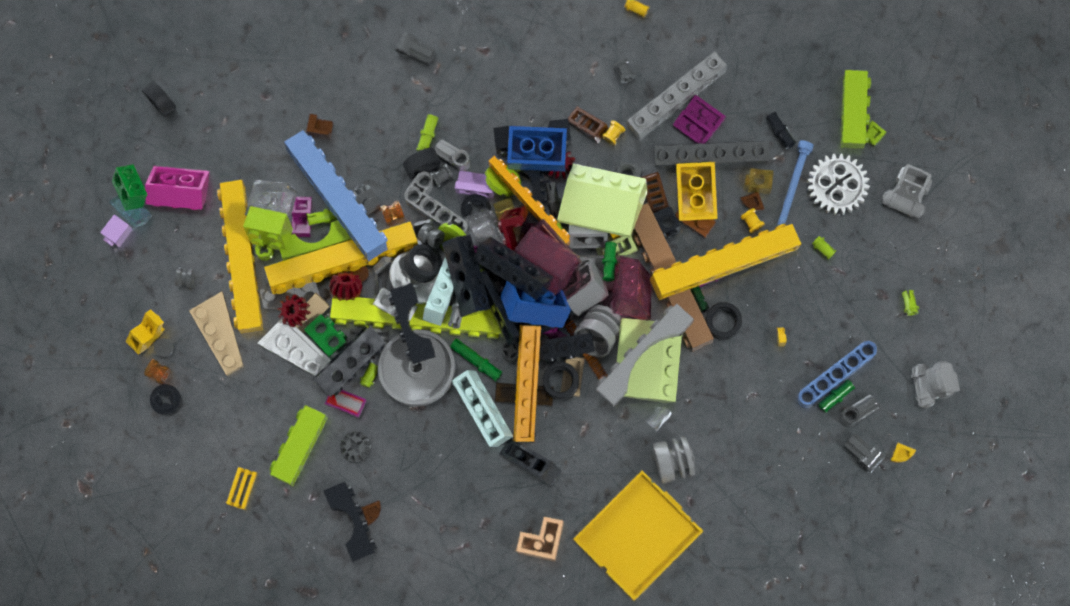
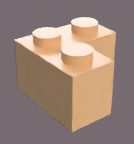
(542, 546)

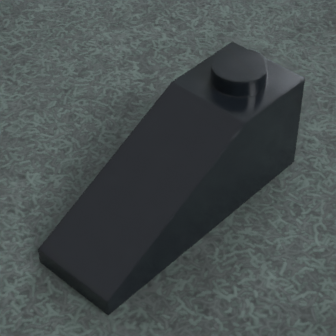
(531, 462)

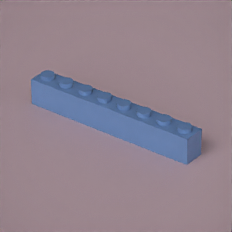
(336, 196)

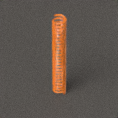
(589, 361)

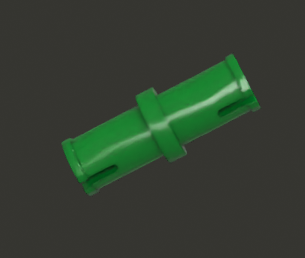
(609, 262)
(836, 396)

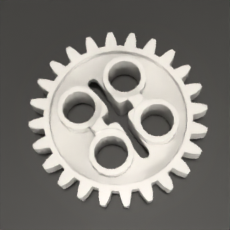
(849, 196)

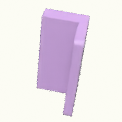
(473, 183)

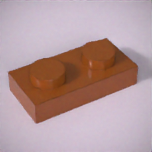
(701, 227)

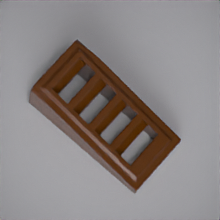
(597, 129)
(652, 177)

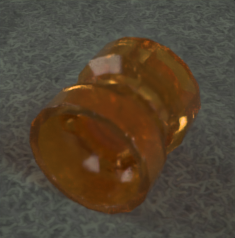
(392, 212)
(157, 371)

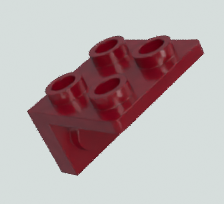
(509, 220)

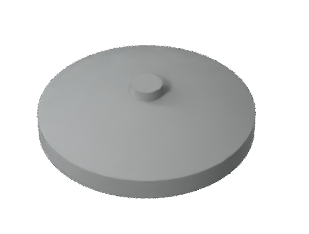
(419, 382)

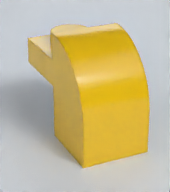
(145, 333)

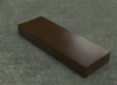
(507, 394)

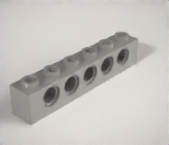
(676, 96)

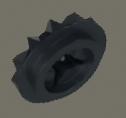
(475, 199)
(165, 390)

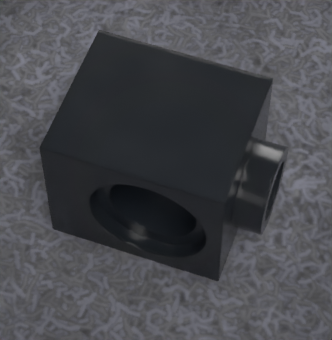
(667, 214)

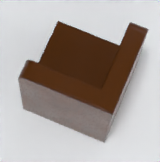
(319, 128)

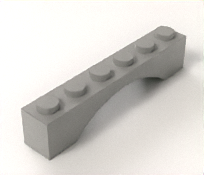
(672, 325)

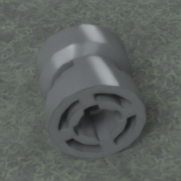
(431, 236)

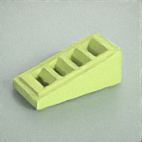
(634, 248)

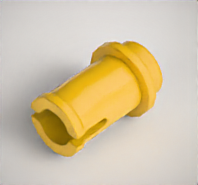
(636, 7)

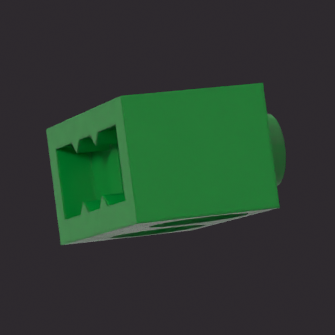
(129, 187)
(322, 339)

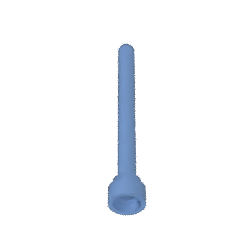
(804, 149)

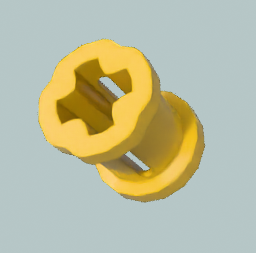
(613, 132)
(752, 220)

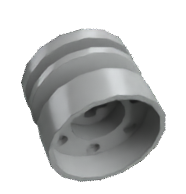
(604, 329)
(674, 459)

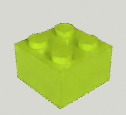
(268, 228)

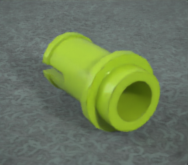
(824, 247)
(910, 303)
(369, 375)

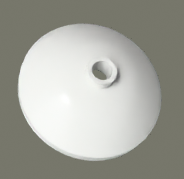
(399, 276)

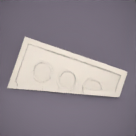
(295, 347)

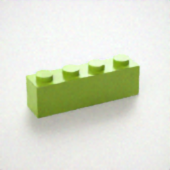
(855, 109)
(298, 445)

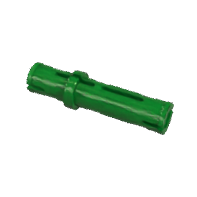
(479, 362)

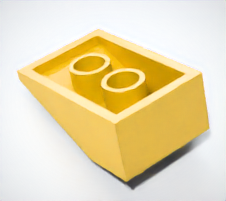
(696, 191)

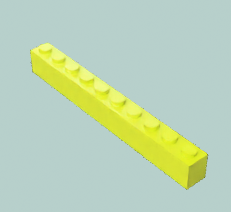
(363, 312)

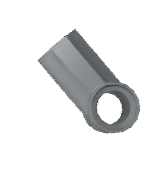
(452, 154)

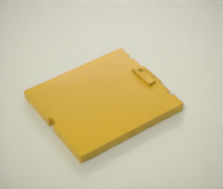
(638, 535)

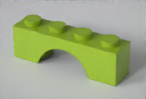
(298, 247)

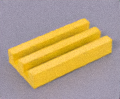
(234, 486)

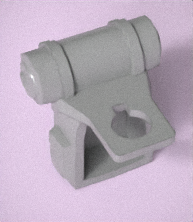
(909, 191)
(934, 382)

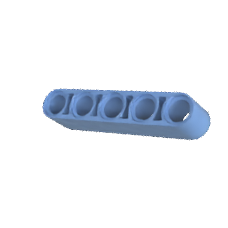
(842, 366)

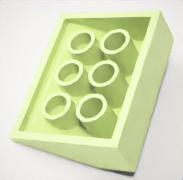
(602, 200)
(656, 370)

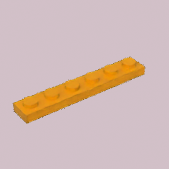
(524, 196)
(526, 383)

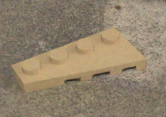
(215, 324)

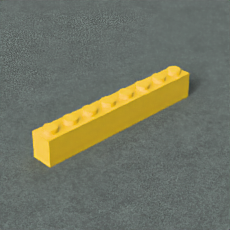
(241, 258)
(335, 259)
(725, 261)

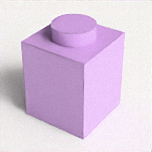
(115, 231)

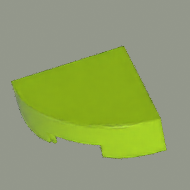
(876, 133)

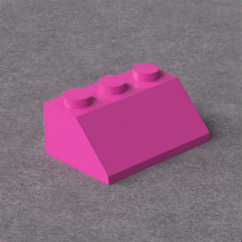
(177, 187)

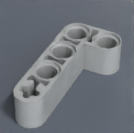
(424, 199)

